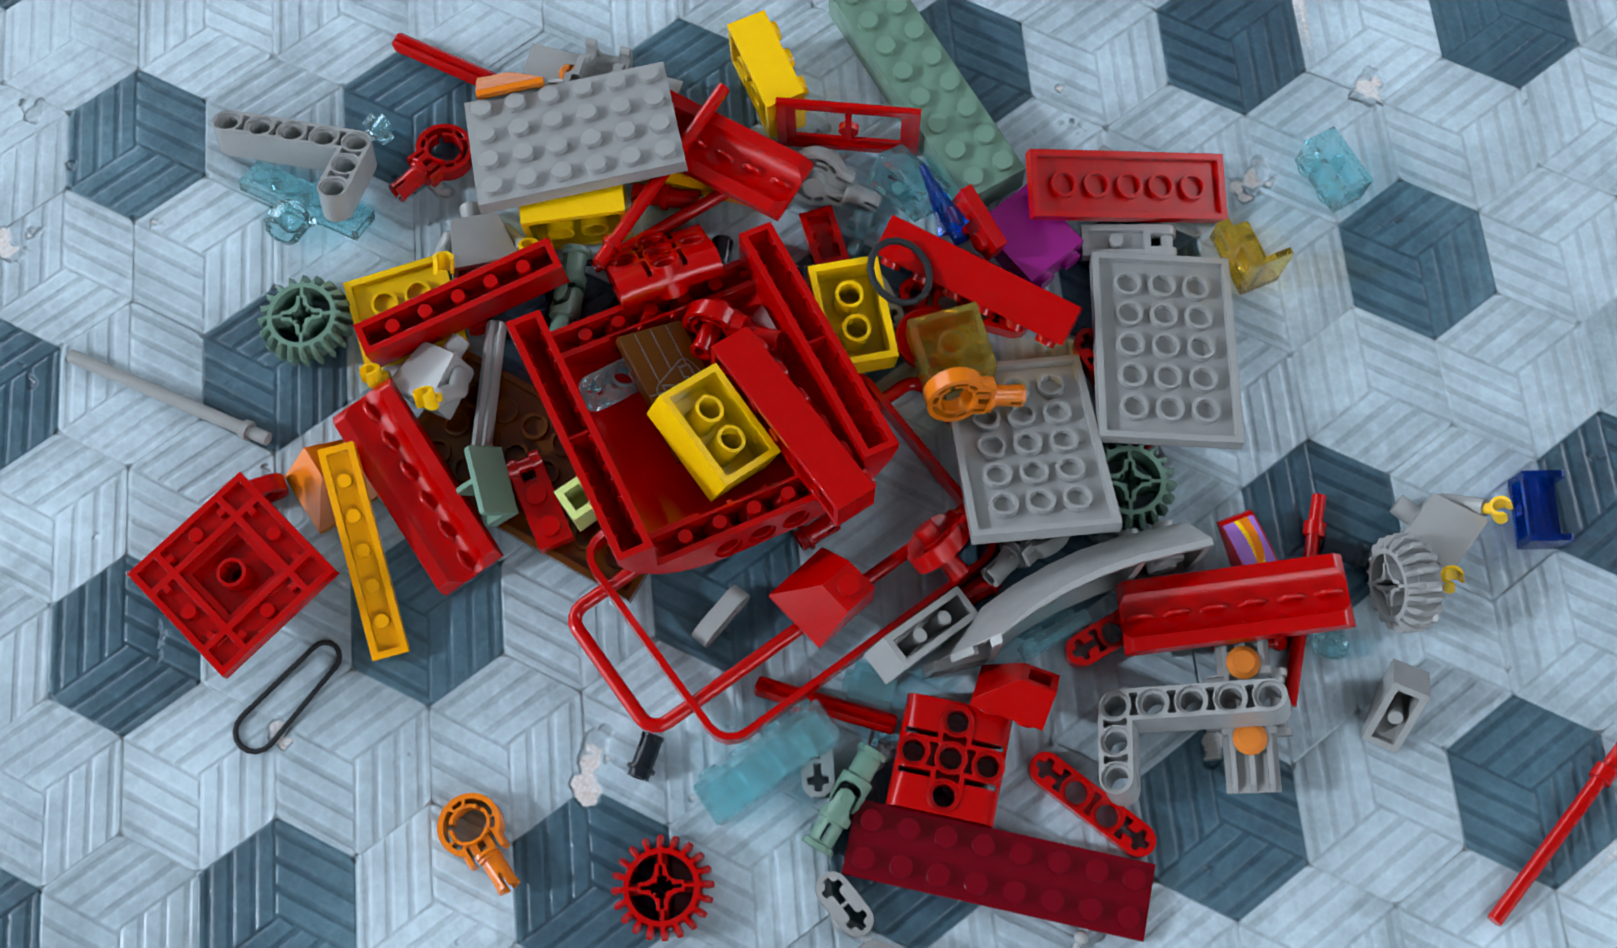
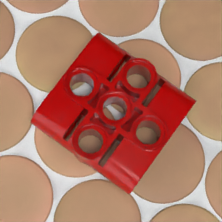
(663, 266)
(915, 791)

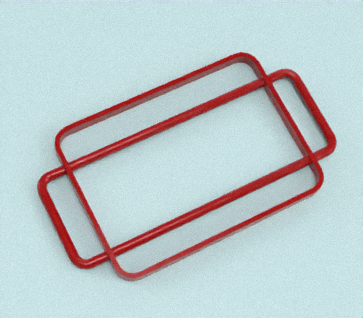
(694, 702)

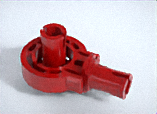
(719, 317)
(938, 542)

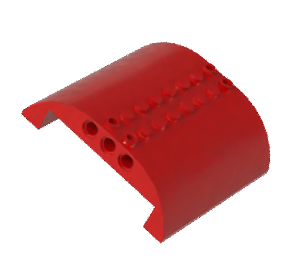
(639, 494)

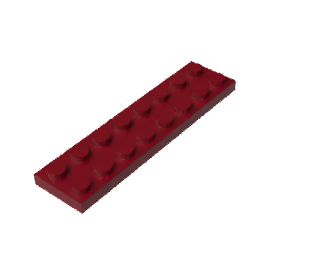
(1000, 870)

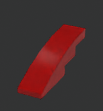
(823, 236)

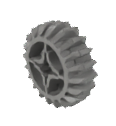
(1405, 582)

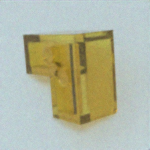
(1247, 260)

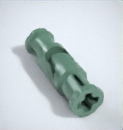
(569, 297)
(843, 800)

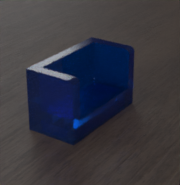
(1536, 510)

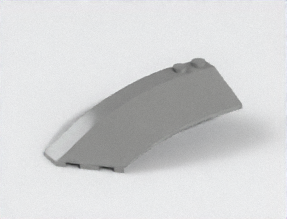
(1067, 582)

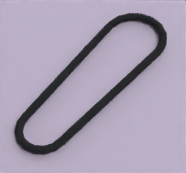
(237, 723)

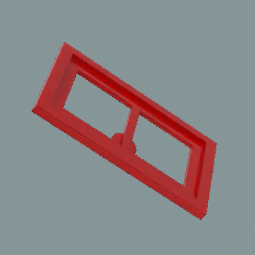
(848, 129)

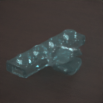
(296, 205)

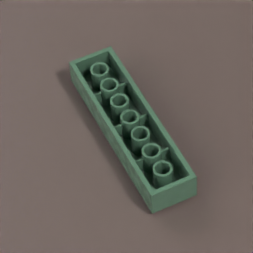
(918, 73)

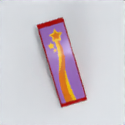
(1245, 540)

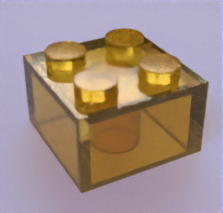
(949, 341)

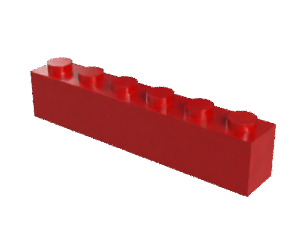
(982, 281)
(461, 303)
(795, 427)

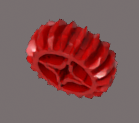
(664, 906)

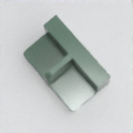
(489, 484)

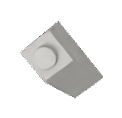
(1396, 705)

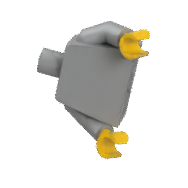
(475, 241)
(430, 377)
(1449, 526)

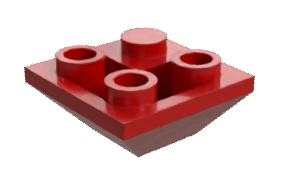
(1016, 693)

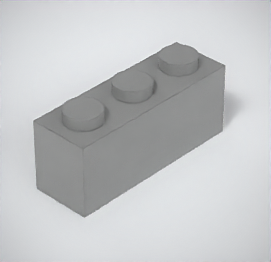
(921, 635)

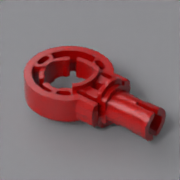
(430, 170)

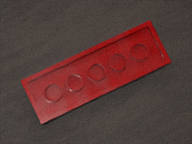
(1125, 186)

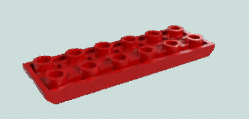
(741, 161)
(417, 488)
(1234, 605)

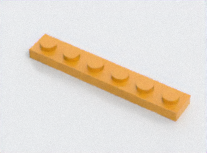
(363, 551)

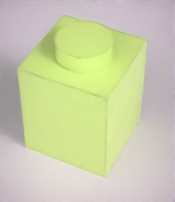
(576, 504)

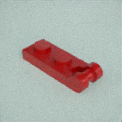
(540, 502)

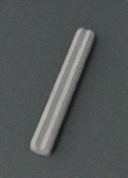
(489, 383)

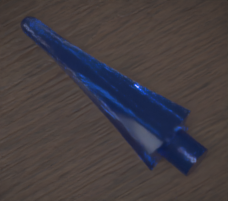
(947, 215)

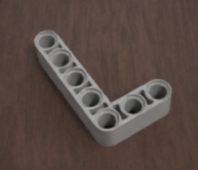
(340, 152)
(1176, 718)

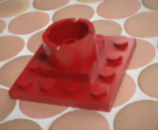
(233, 575)

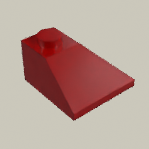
(823, 595)

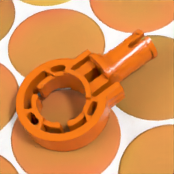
(979, 396)
(491, 858)

